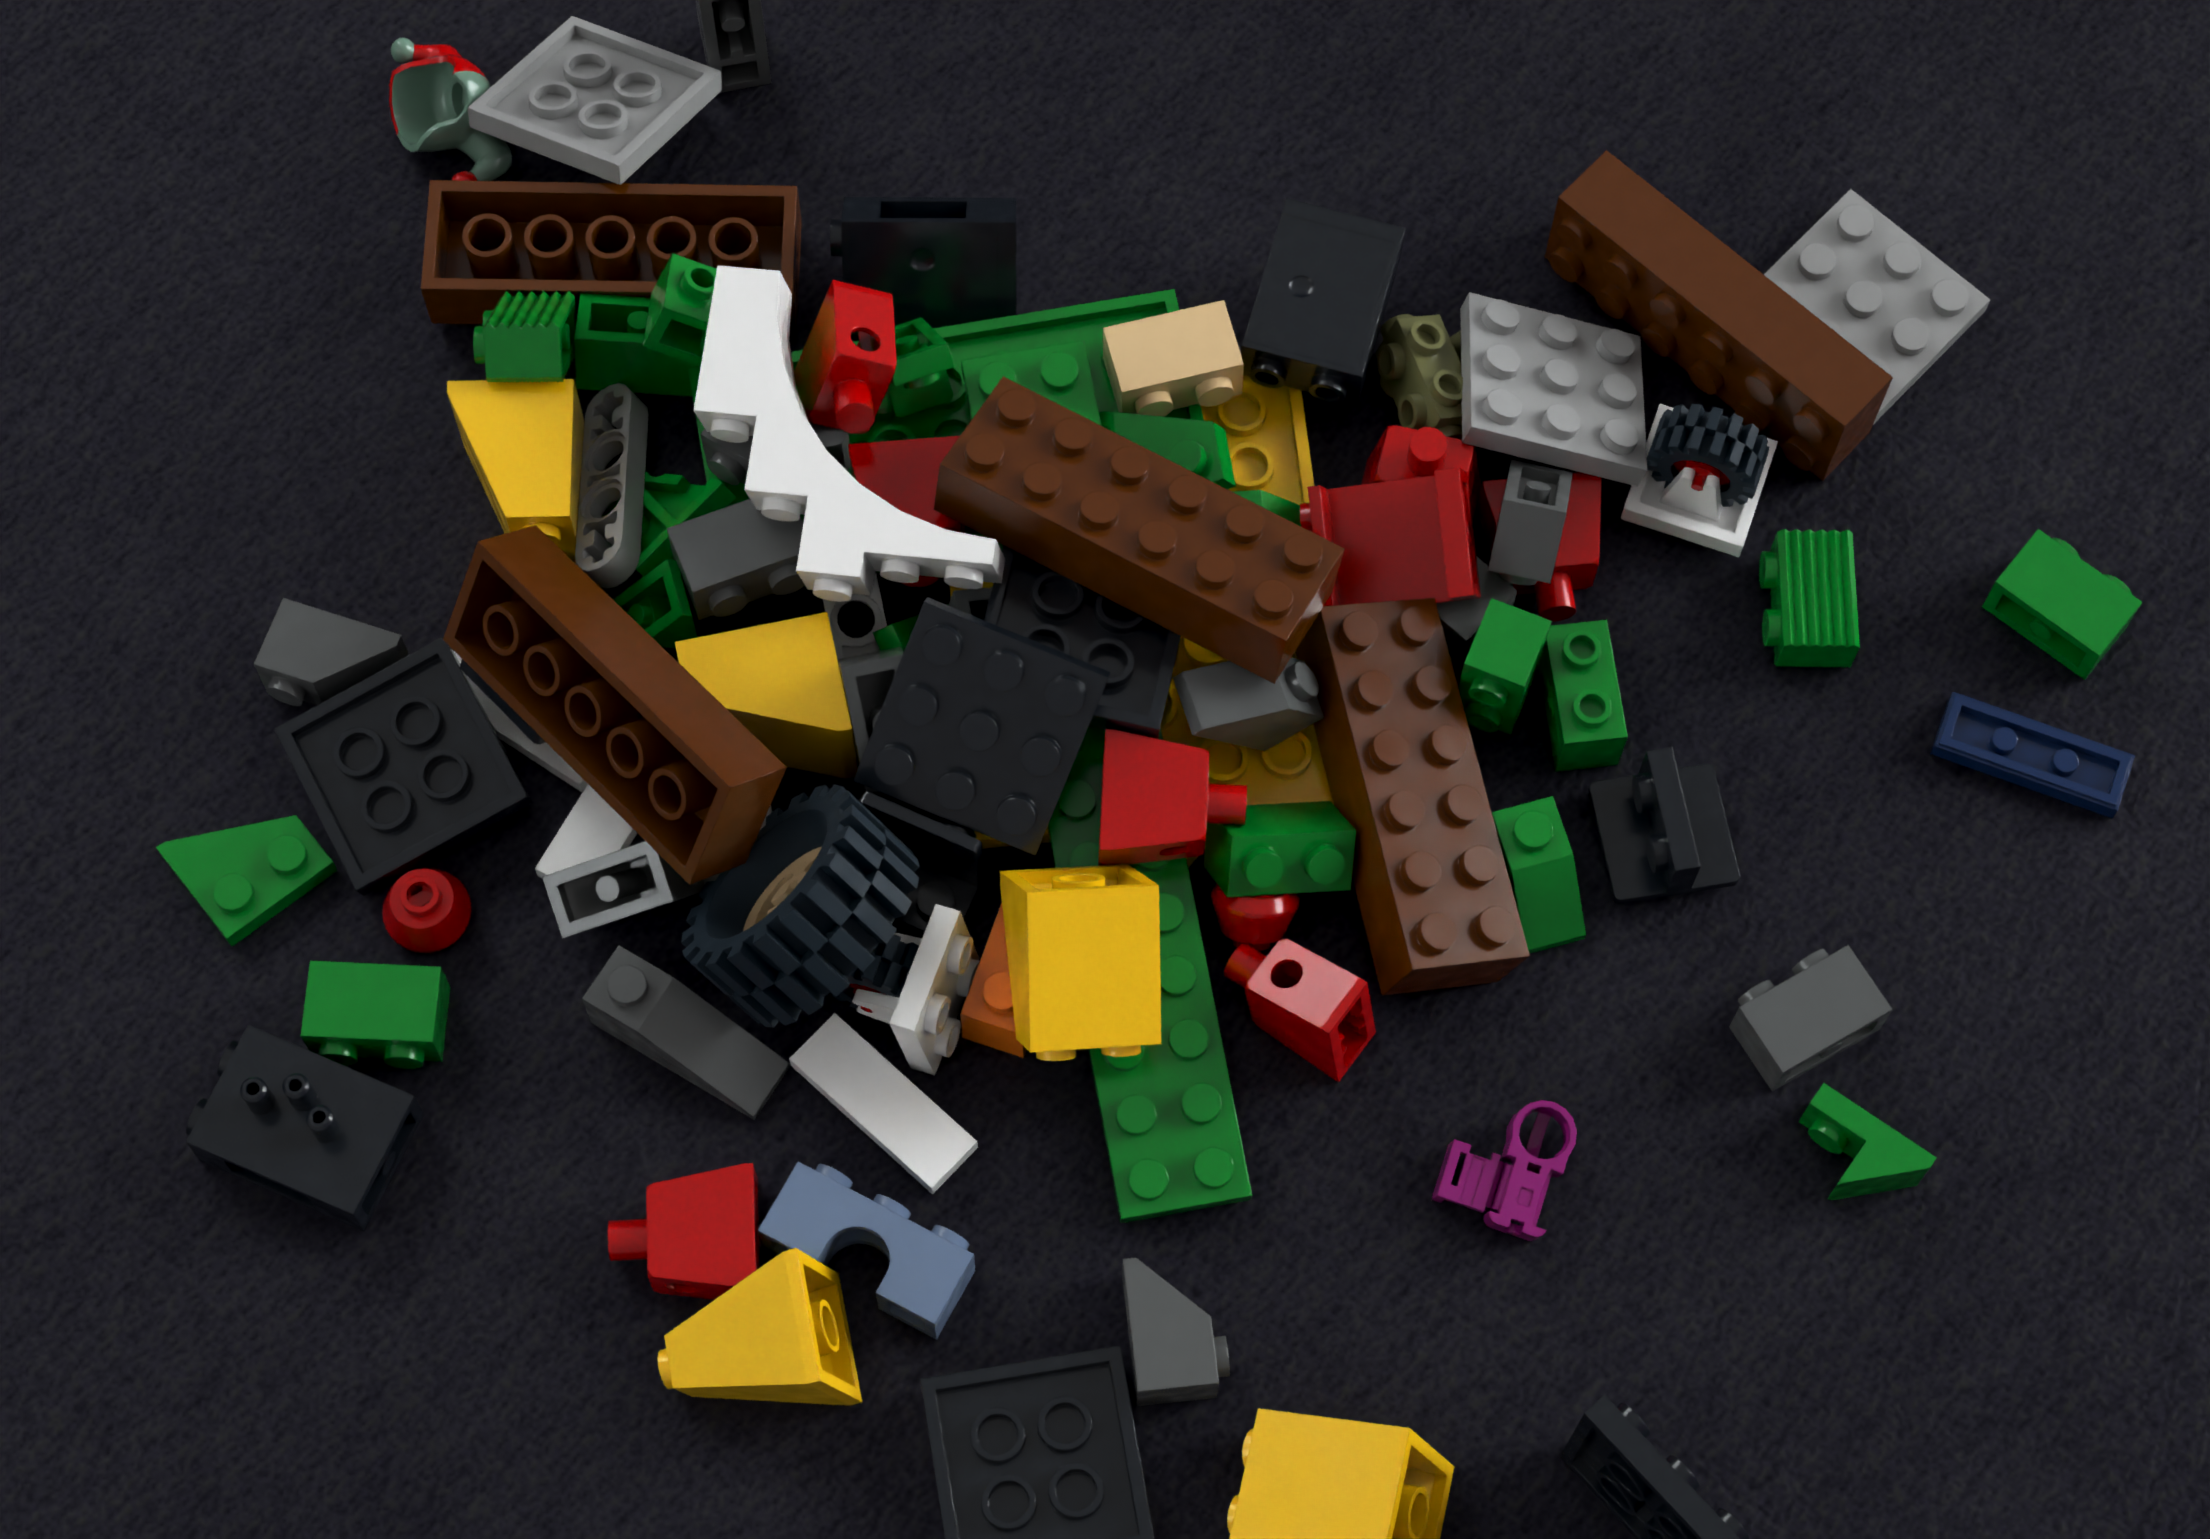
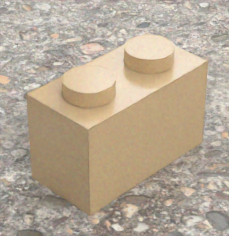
(1174, 360)

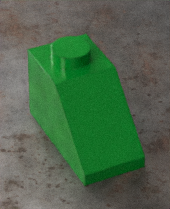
(1541, 873)

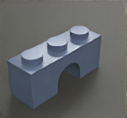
(824, 1215)

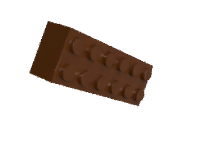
(594, 238)
(1715, 316)
(1137, 529)
(613, 704)
(1415, 794)

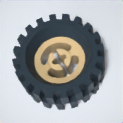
(802, 907)

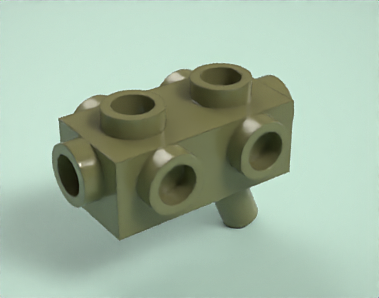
(1422, 372)

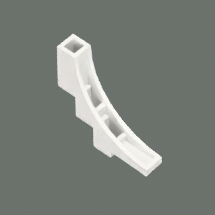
(847, 529)

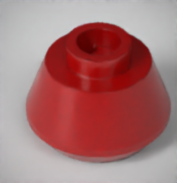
(426, 910)
(1254, 918)

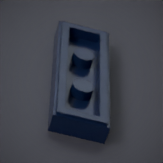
(2033, 755)

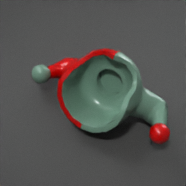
(432, 104)

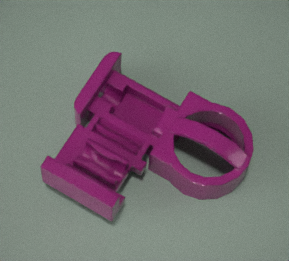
(1513, 1188)

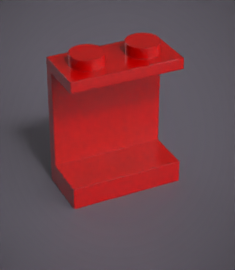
(1399, 538)

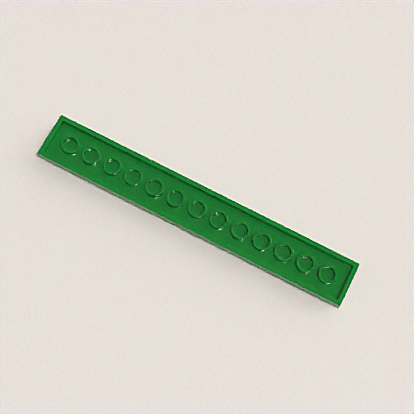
(1171, 1106)

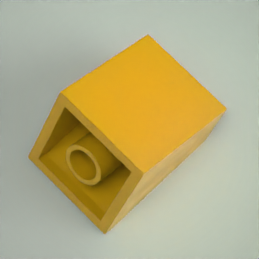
(525, 451)
(782, 688)
(1083, 959)
(1337, 1481)

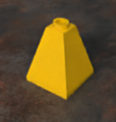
(768, 1339)

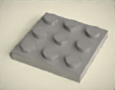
(595, 99)
(1879, 291)
(1552, 389)

